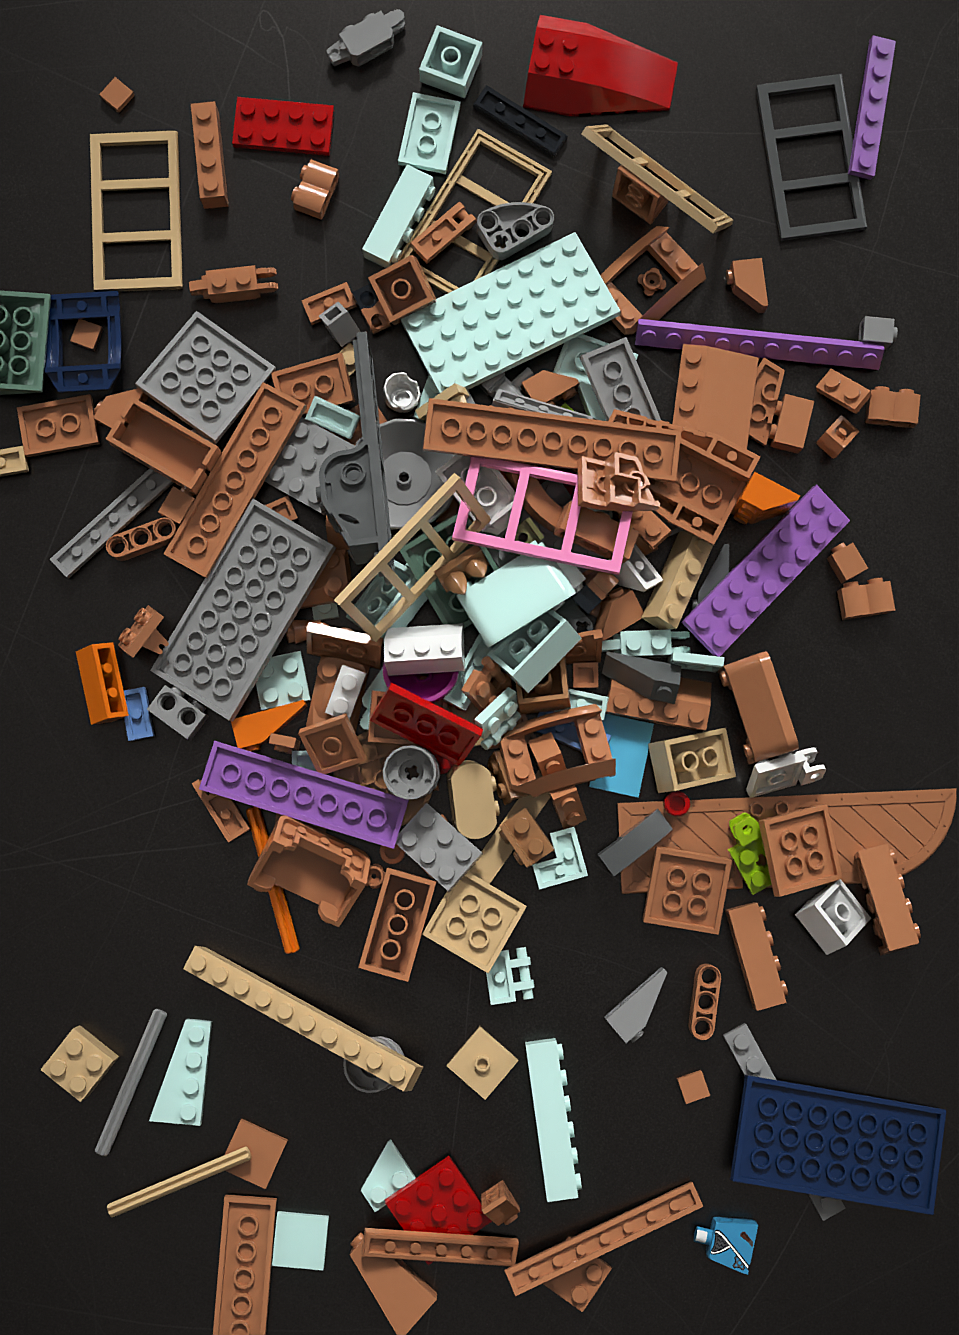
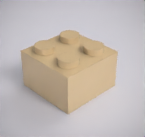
(79, 1063)

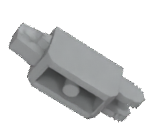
(367, 38)

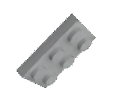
(438, 847)

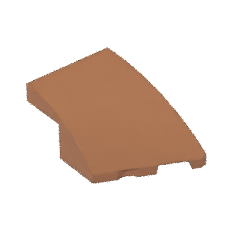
(614, 484)

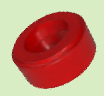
(676, 803)

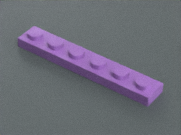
(872, 107)

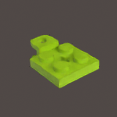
(746, 852)

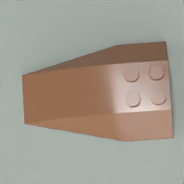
(707, 480)

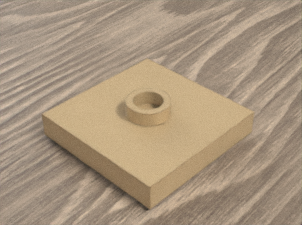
(482, 1062)

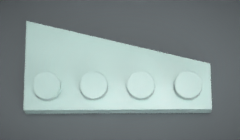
(185, 1080)

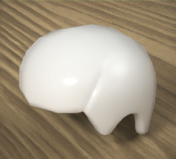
(401, 392)

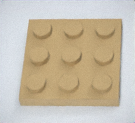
(474, 921)

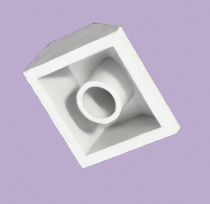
(833, 917)

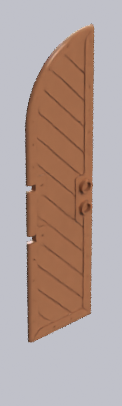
(906, 820)

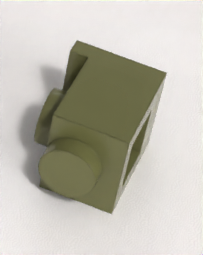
(530, 530)

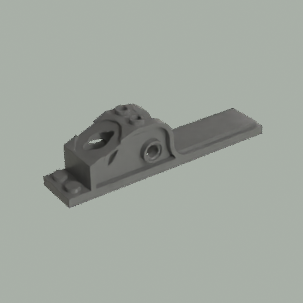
(354, 478)

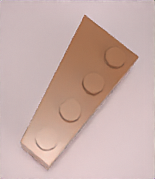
(887, 899)

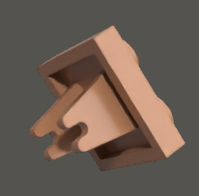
(143, 633)

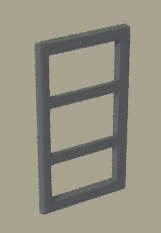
(779, 187)

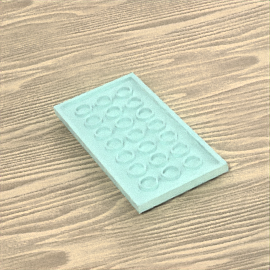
(511, 315)

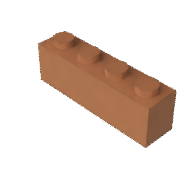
(209, 155)
(755, 956)

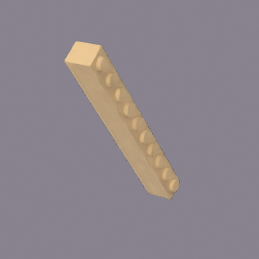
(304, 1018)

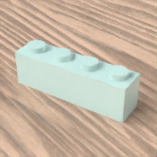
(398, 217)

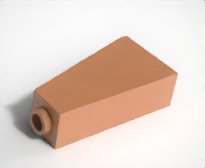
(395, 1287)

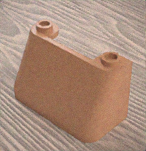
(312, 867)

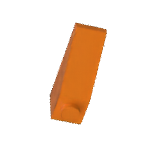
(256, 728)

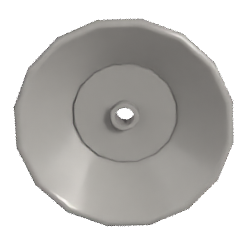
(404, 455)

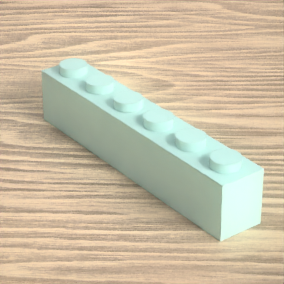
(551, 1119)

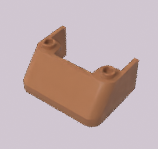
(760, 707)

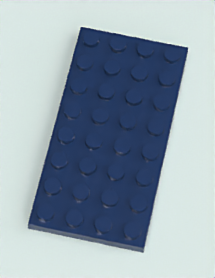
(838, 1145)

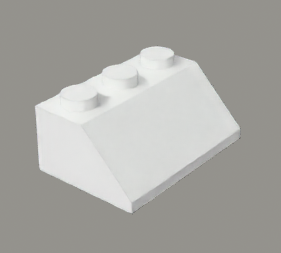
(424, 649)

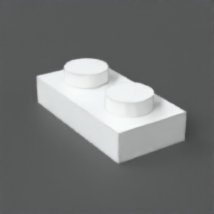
(345, 692)

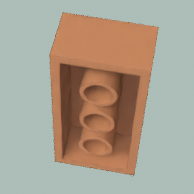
(397, 924)

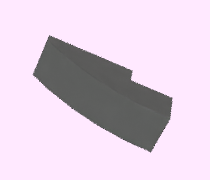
(635, 842)

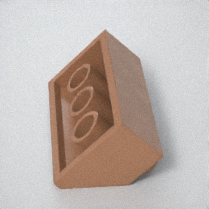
(688, 712)

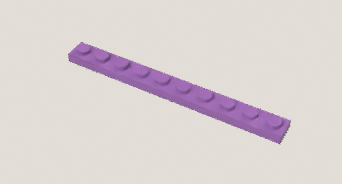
(761, 344)

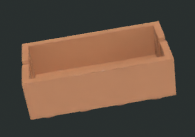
(164, 445)

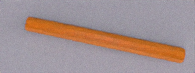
(276, 893)

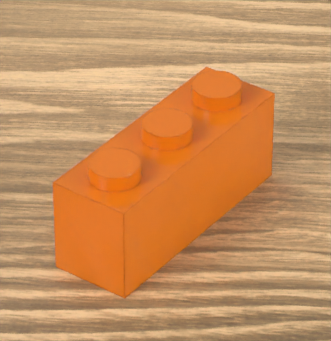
(102, 683)

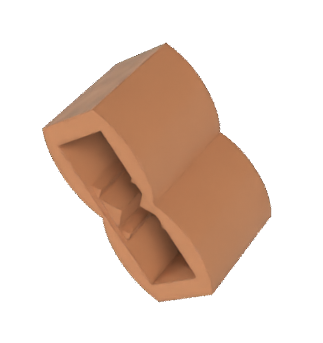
(315, 189)
(893, 408)
(865, 600)

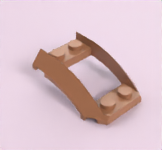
(672, 259)
(593, 745)

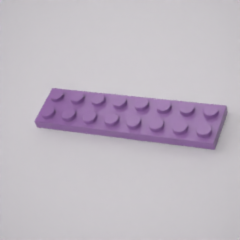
(765, 571)
(304, 794)

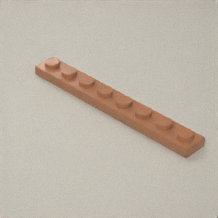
(603, 1238)

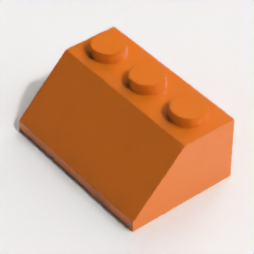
(762, 500)

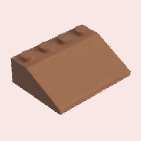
(716, 392)

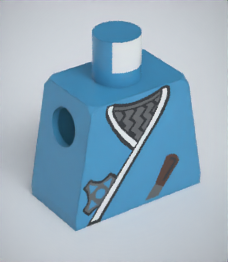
(729, 1241)

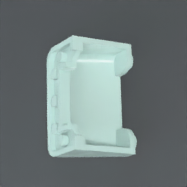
(514, 596)

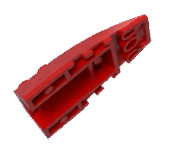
(594, 72)

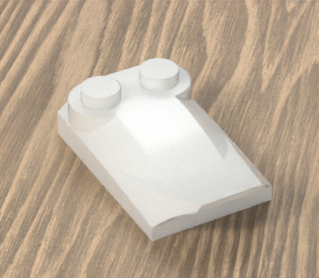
(491, 491)

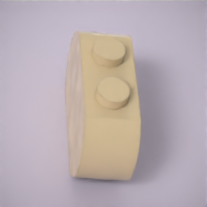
(472, 799)

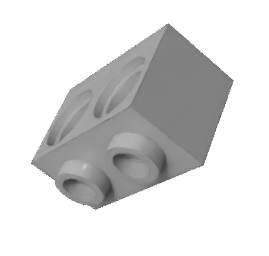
(175, 716)

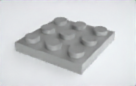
(300, 462)

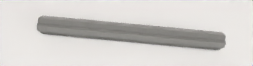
(130, 1082)

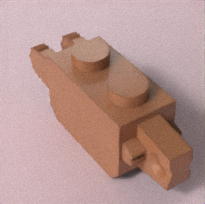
(233, 284)

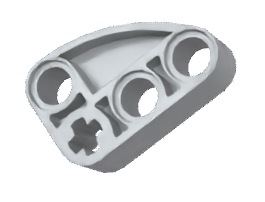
(507, 220)

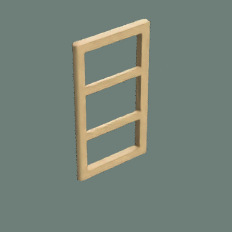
(597, 135)
(455, 177)
(99, 186)
(380, 561)

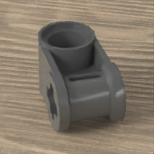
(572, 613)

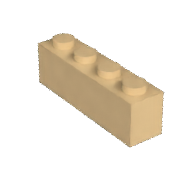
(679, 580)

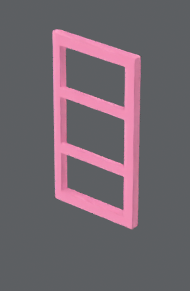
(510, 545)

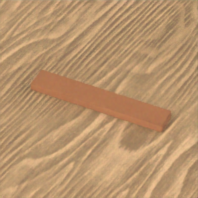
(439, 1247)

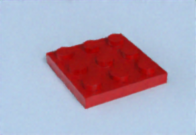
(438, 1203)

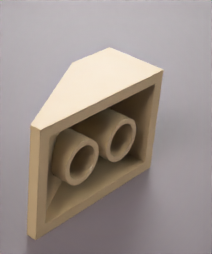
(691, 760)

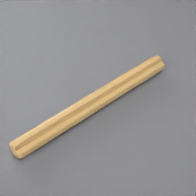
(179, 1181)

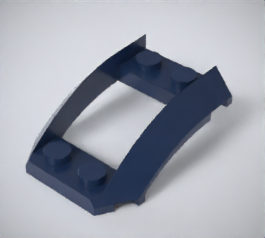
(77, 307)

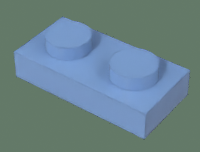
(139, 721)

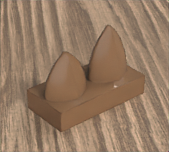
(456, 572)

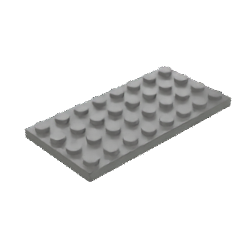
(243, 609)

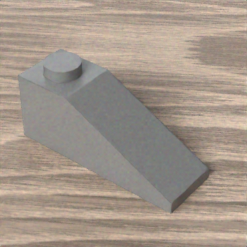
(634, 1011)

